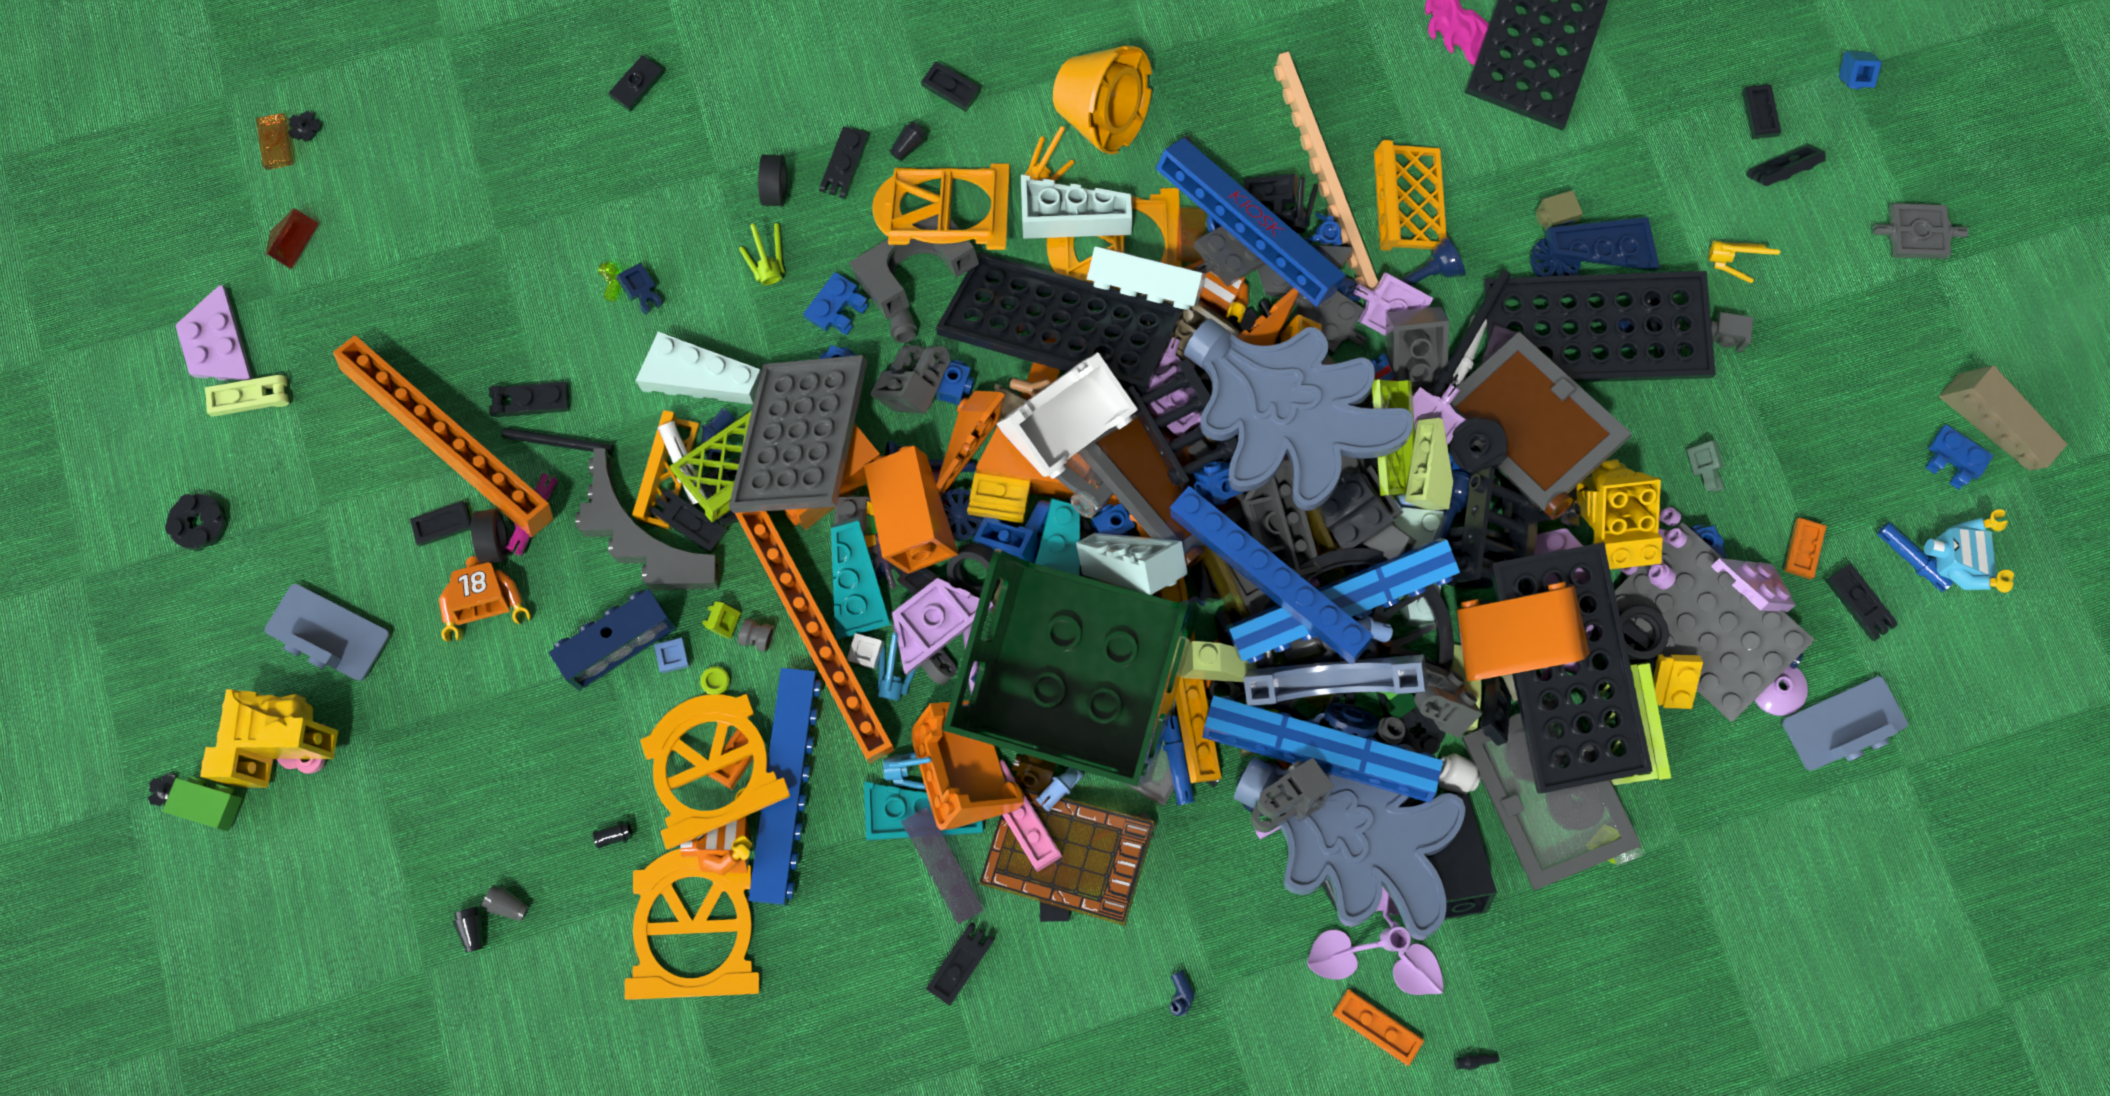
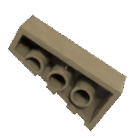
(2004, 416)

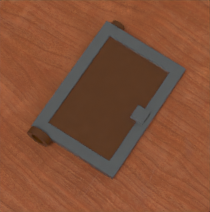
(1549, 421)
(1140, 481)

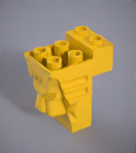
(1623, 514)
(263, 729)

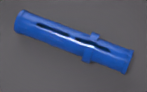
(1923, 564)
(1177, 762)

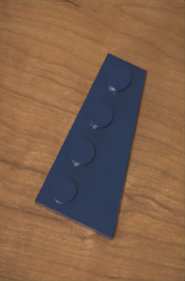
(1613, 243)

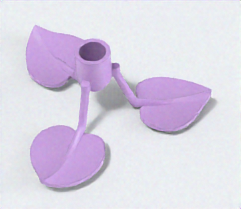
(1414, 973)

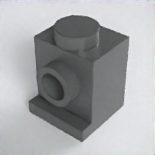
(1732, 330)

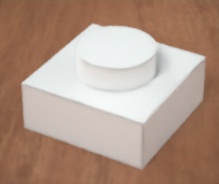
(865, 651)

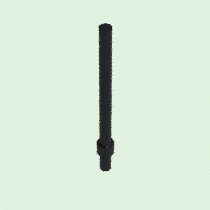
(1445, 376)

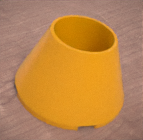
(1105, 95)

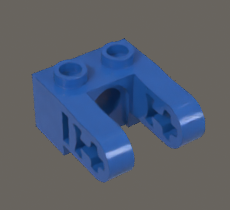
(1017, 541)

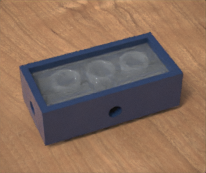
(612, 639)

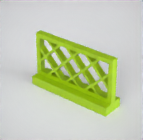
(1394, 467)
(718, 503)
(1651, 722)

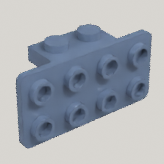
(326, 633)
(1845, 724)

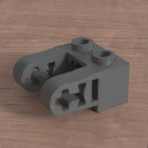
(914, 386)
(1447, 701)
(1301, 794)

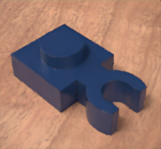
(638, 285)

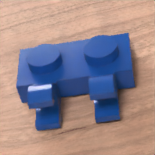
(831, 301)
(1960, 452)

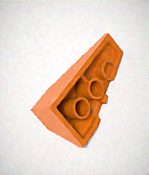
(1267, 330)
(973, 425)

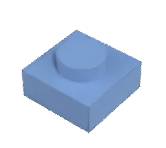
(671, 655)

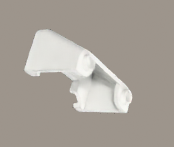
(1068, 416)

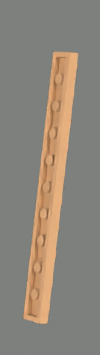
(1322, 166)

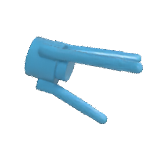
(889, 685)
(898, 767)

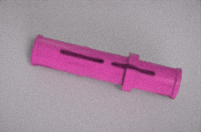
(519, 535)

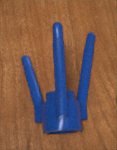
(1326, 233)

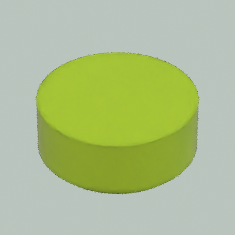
(715, 681)

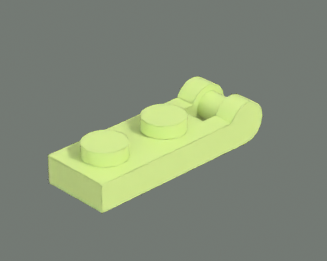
(246, 395)

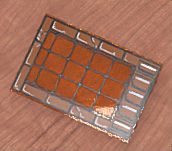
(1098, 862)

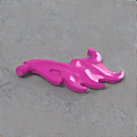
(1456, 26)

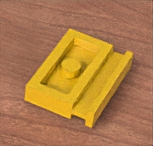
(999, 497)
(1677, 680)

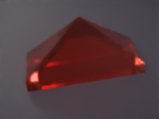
(290, 237)

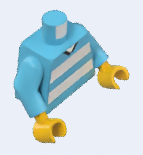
(1967, 554)

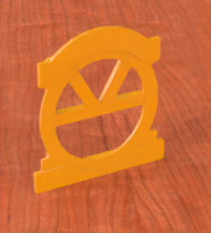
(1160, 208)
(900, 227)
(726, 710)
(649, 977)

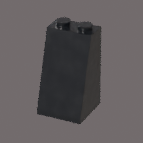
(1464, 869)

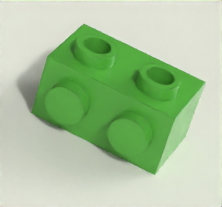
(202, 804)

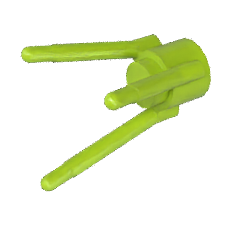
(768, 270)

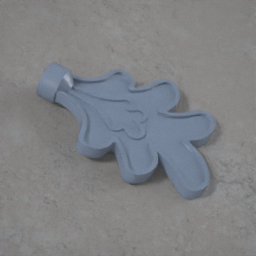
(1291, 405)
(1366, 844)

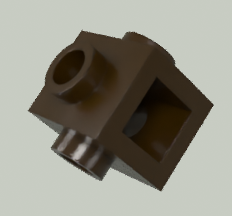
(1033, 772)

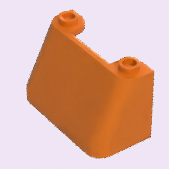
(1522, 633)
(964, 773)

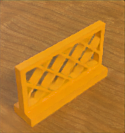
(1388, 192)

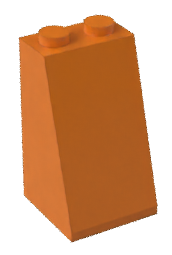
(1005, 460)
(854, 477)
(909, 510)

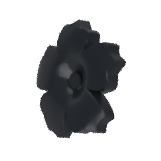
(304, 127)
(161, 789)

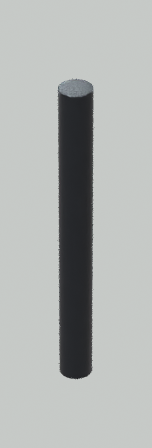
(554, 440)

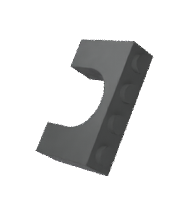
(877, 266)

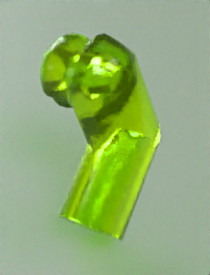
(609, 273)

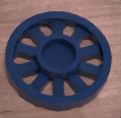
(1551, 264)
(958, 514)
(1351, 719)

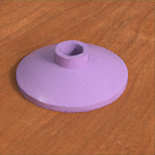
(1781, 702)

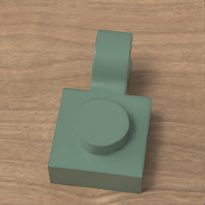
(1706, 461)

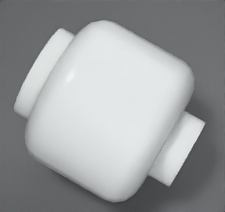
(1458, 774)

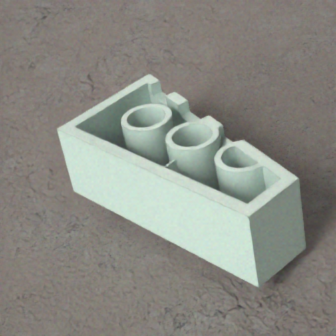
(1072, 211)
(1146, 277)
(694, 371)
(1422, 527)
(1132, 561)

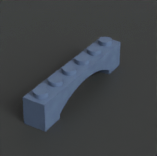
(1388, 674)

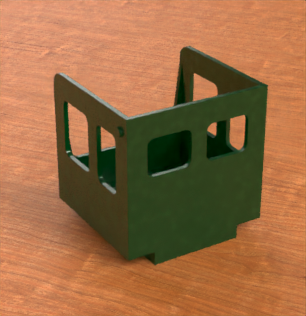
(1072, 670)

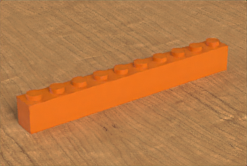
(444, 436)
(816, 635)

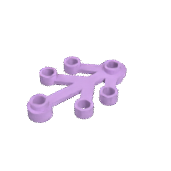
(1661, 574)

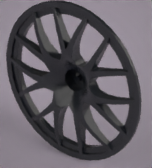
(1377, 648)

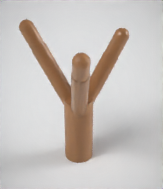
(1028, 387)

